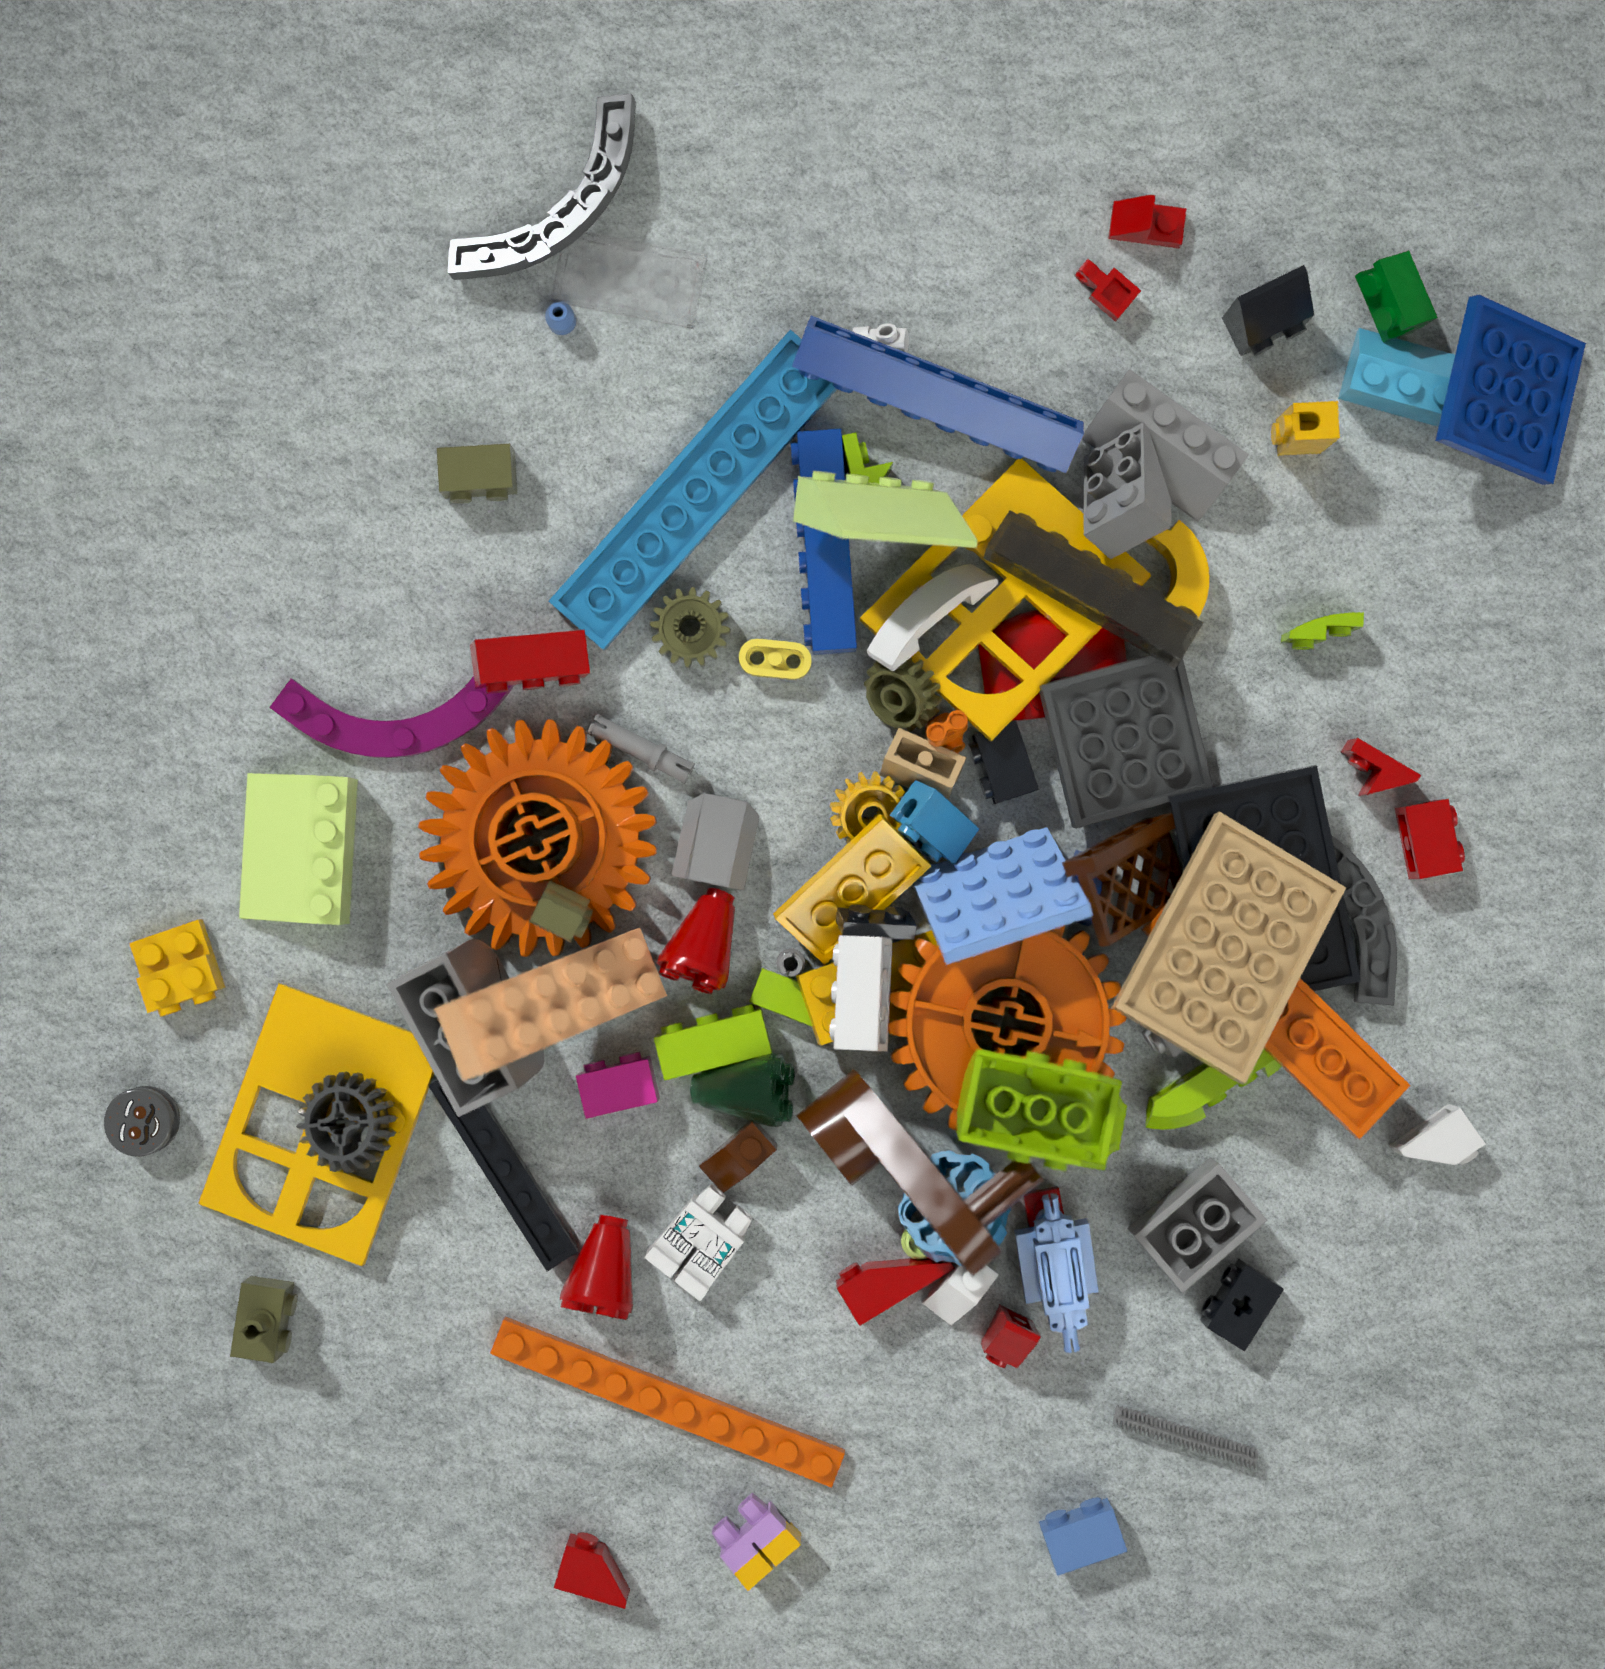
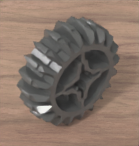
(316, 1125)

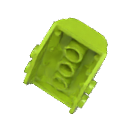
(1041, 1110)

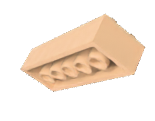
(550, 1003)

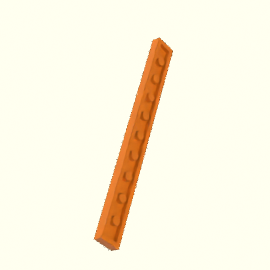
(668, 1401)

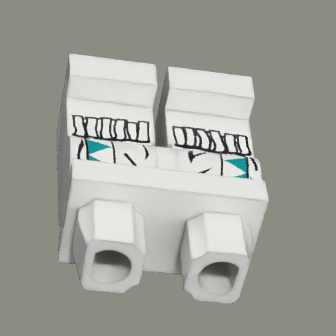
(709, 1232)

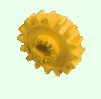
(861, 796)

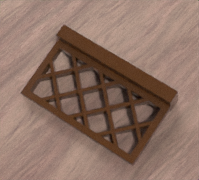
(1122, 851)

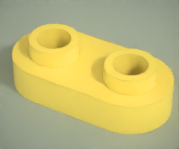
(775, 659)

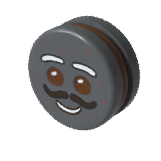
(141, 1121)

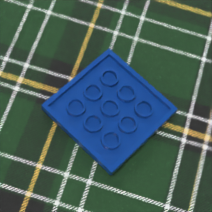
(1510, 390)

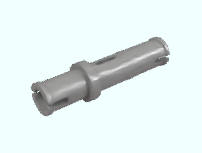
(644, 750)

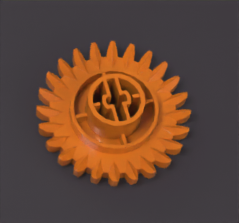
(507, 781)
(1053, 972)

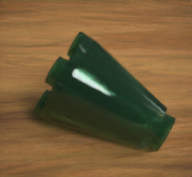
(748, 1089)

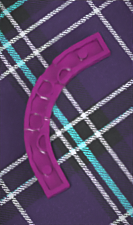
(386, 738)

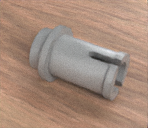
(790, 953)

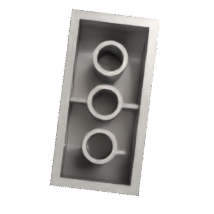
(441, 981)

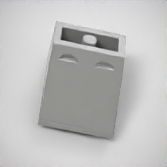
(1125, 493)

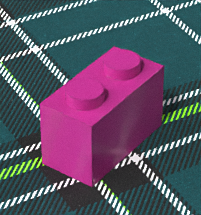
(618, 1085)

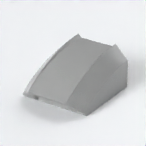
(716, 841)

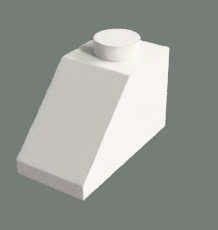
(1441, 1138)
(959, 1292)

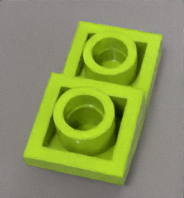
(1314, 631)
(780, 996)

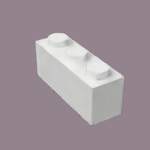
(861, 993)

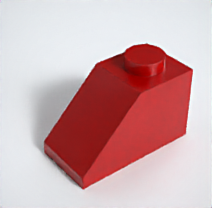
(1009, 1338)
(591, 1571)

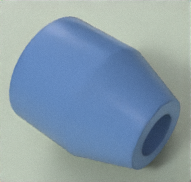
(560, 325)

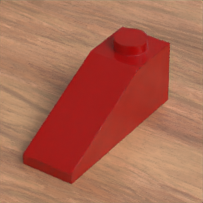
(882, 1284)

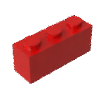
(529, 660)

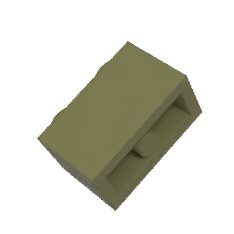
(477, 472)

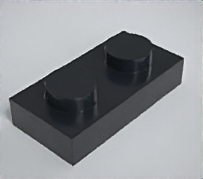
(887, 923)

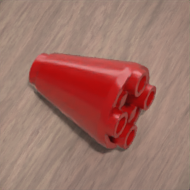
(702, 944)
(602, 1272)

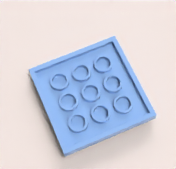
(999, 895)

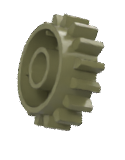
(683, 609)
(902, 696)

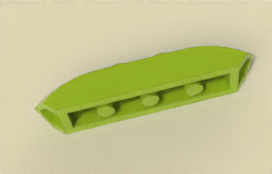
(1183, 1099)

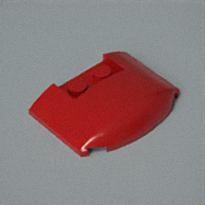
(1033, 640)

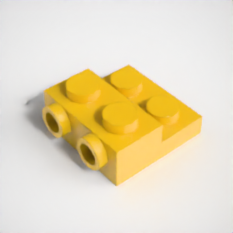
(176, 968)

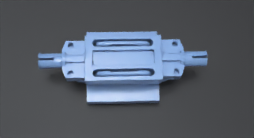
(1058, 1269)

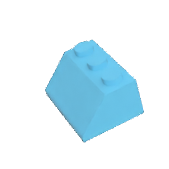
(1397, 377)

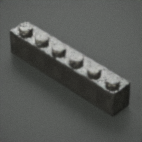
(1093, 588)

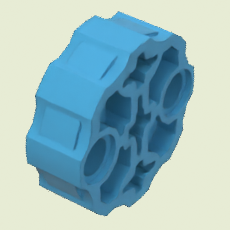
(966, 1171)

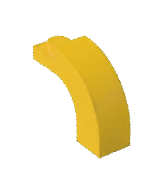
(1186, 564)

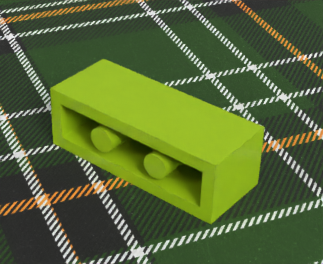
(712, 1042)

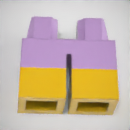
(758, 1543)

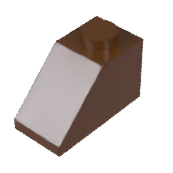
(739, 1156)

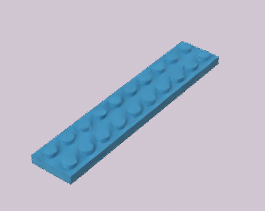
(692, 495)

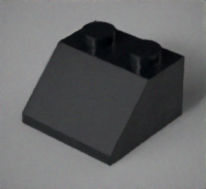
(1270, 312)

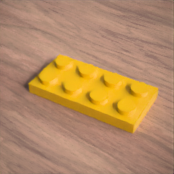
(865, 872)
(817, 986)

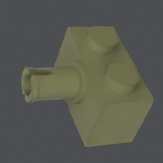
(263, 1319)

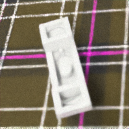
(923, 609)

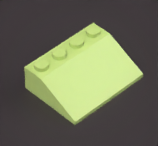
(880, 510)
(298, 848)

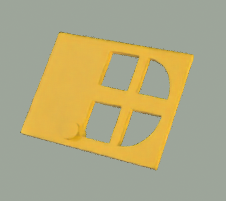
(1022, 492)
(296, 1048)

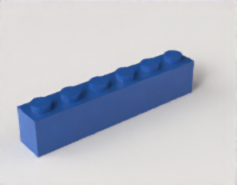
(825, 555)

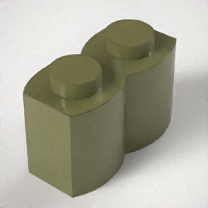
(562, 912)

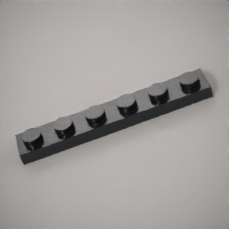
(511, 1181)

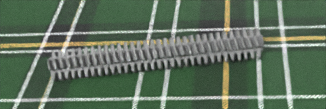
(1186, 1436)

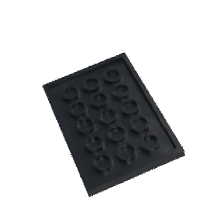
(1292, 815)

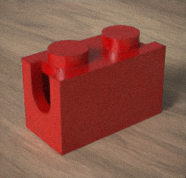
(1430, 839)

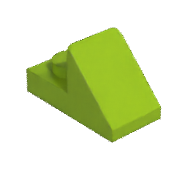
(857, 455)

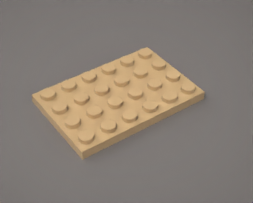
(1229, 948)

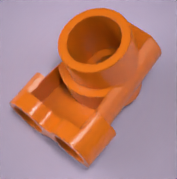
(948, 731)

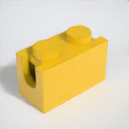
(1306, 428)

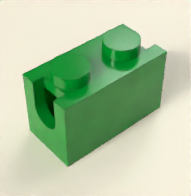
(1396, 296)

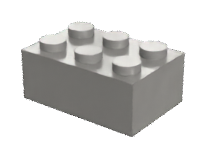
(1197, 1224)

